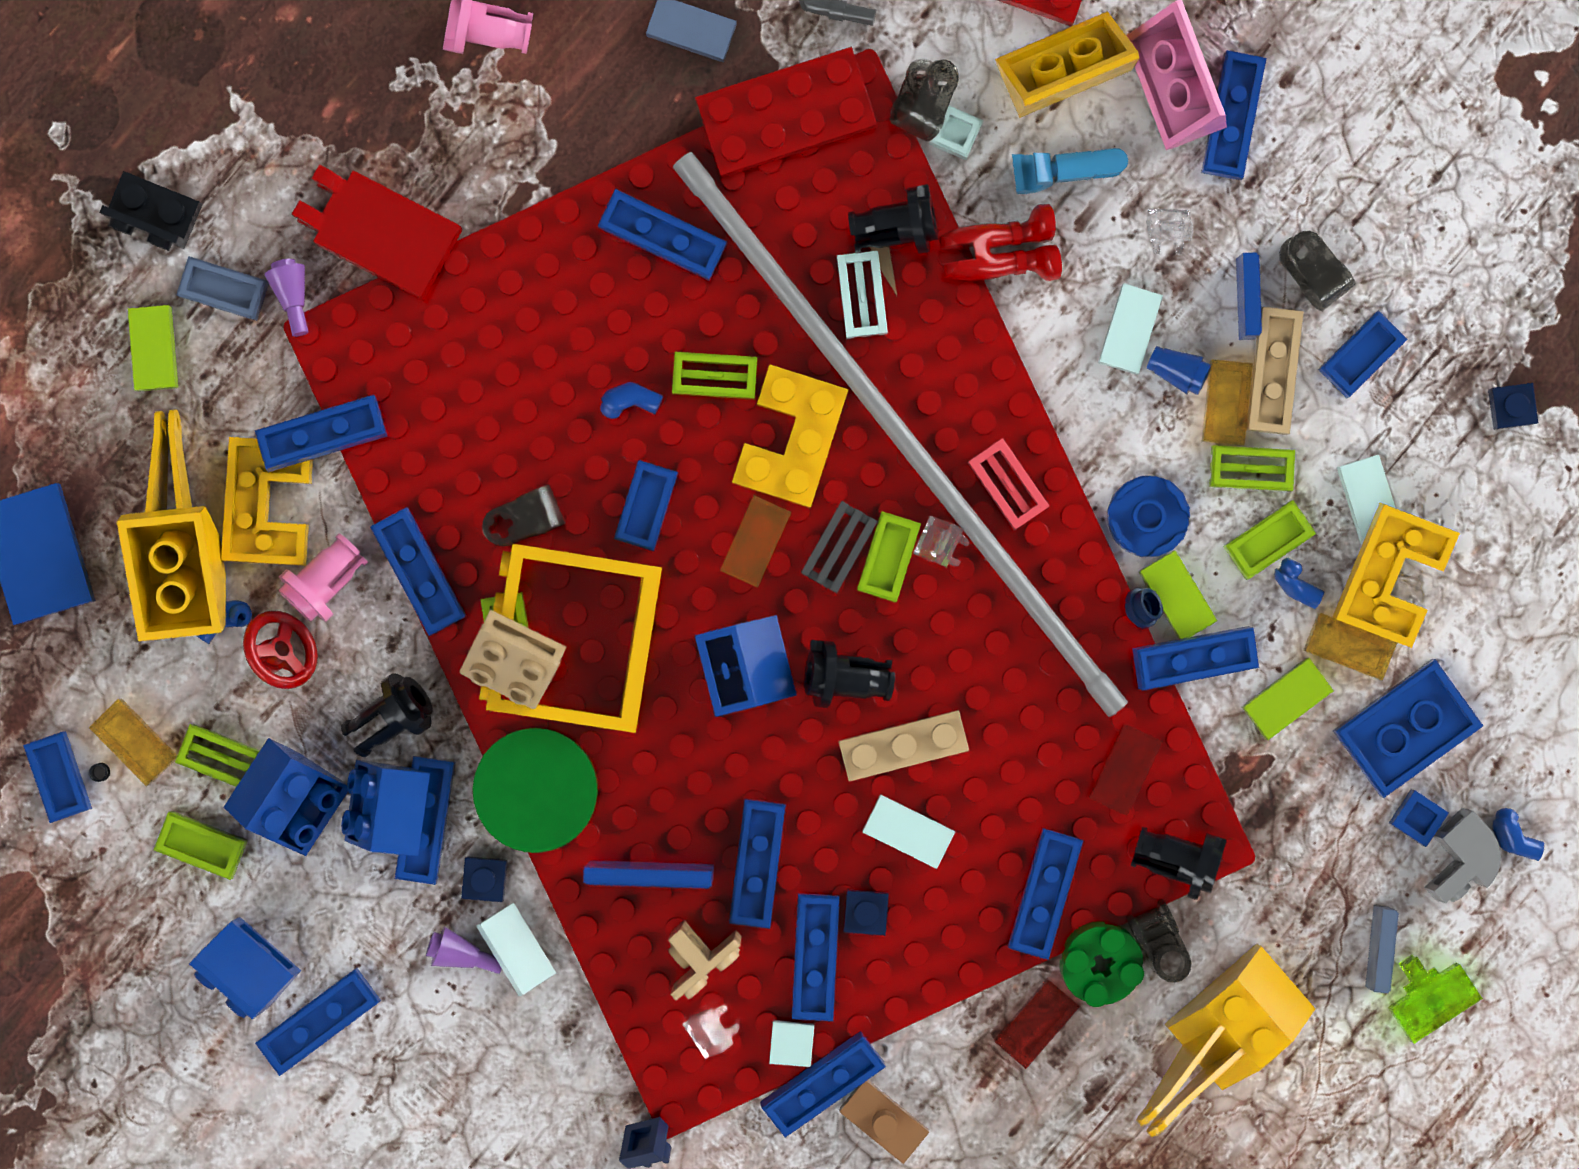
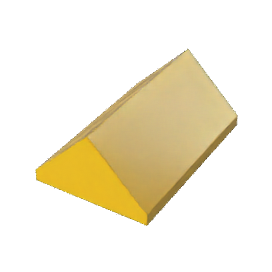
(1066, 63)

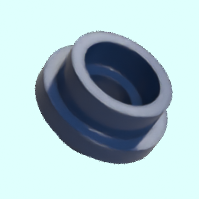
(1143, 607)

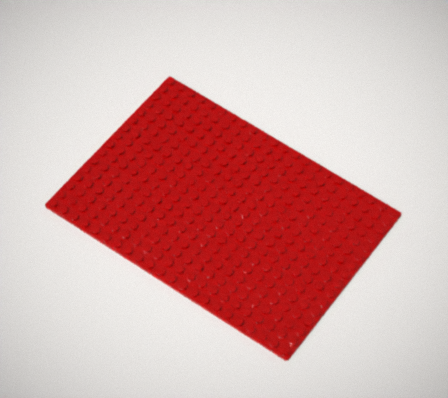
(502, 394)

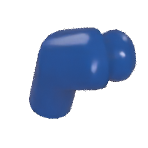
(1294, 587)
(1511, 836)

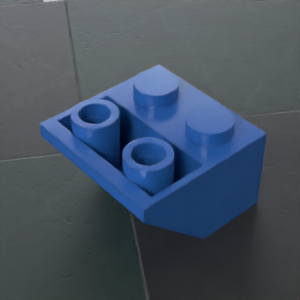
(745, 665)
(286, 797)
(385, 808)
(244, 969)

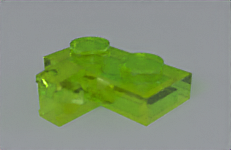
(1432, 998)

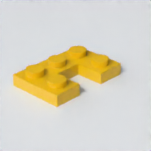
(817, 413)
(246, 527)
(1388, 542)

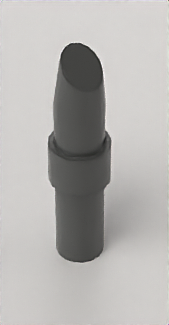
(840, 10)

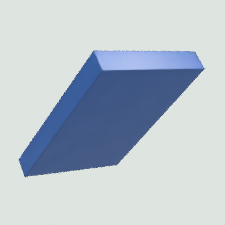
(40, 556)
(1408, 728)
(649, 874)

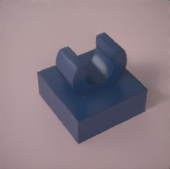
(645, 1144)

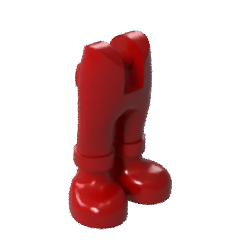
(1039, 228)

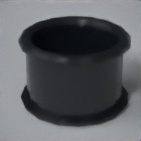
(92, 775)

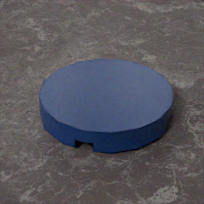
(1148, 516)

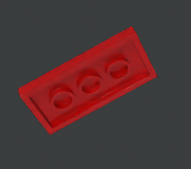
(786, 112)

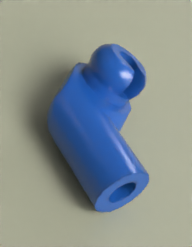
(627, 395)
(237, 615)

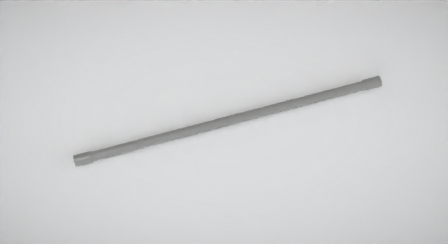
(1095, 680)

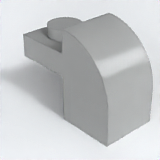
(1474, 856)

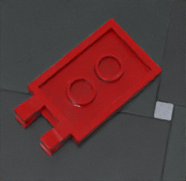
(380, 231)

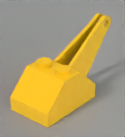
(172, 553)
(1229, 1032)

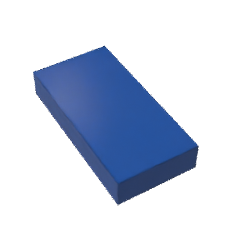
(1248, 296)
(1363, 354)
(646, 505)
(57, 777)

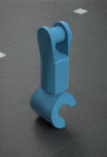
(1037, 171)

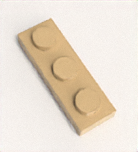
(1275, 371)
(903, 745)

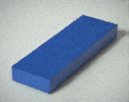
(1239, 95)
(662, 234)
(321, 433)
(418, 571)
(1195, 658)
(757, 863)
(426, 865)
(1045, 893)
(815, 957)
(318, 1021)
(822, 1084)

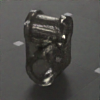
(923, 102)
(1319, 273)
(531, 516)
(1159, 940)

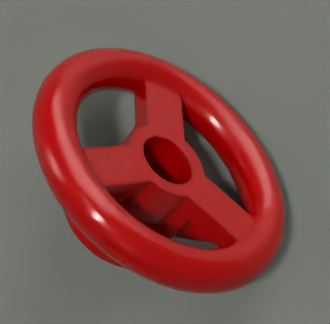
(278, 652)

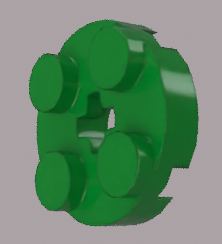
(1108, 986)

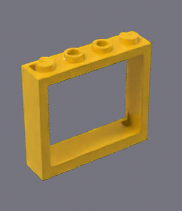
(640, 642)

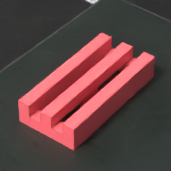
(1017, 468)

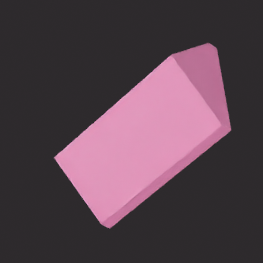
(1176, 78)

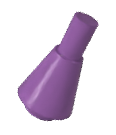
(288, 284)
(454, 951)

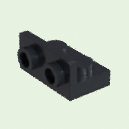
(152, 210)

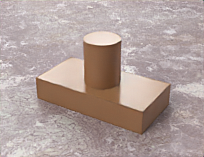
(884, 1121)

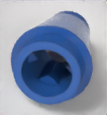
(1180, 369)

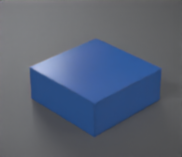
(1418, 818)

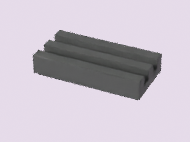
(856, 516)

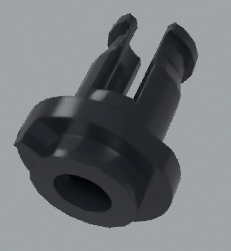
(897, 223)
(844, 676)
(402, 708)
(1181, 859)

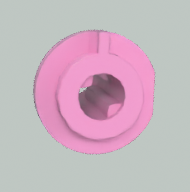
(486, 26)
(321, 579)

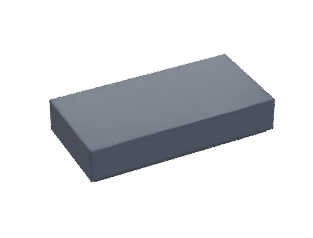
(691, 29)
(222, 288)
(1382, 949)

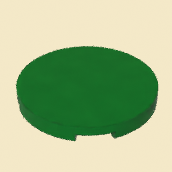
(535, 790)

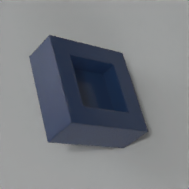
(1513, 406)
(484, 879)
(866, 912)

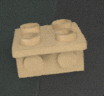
(512, 660)
(692, 951)

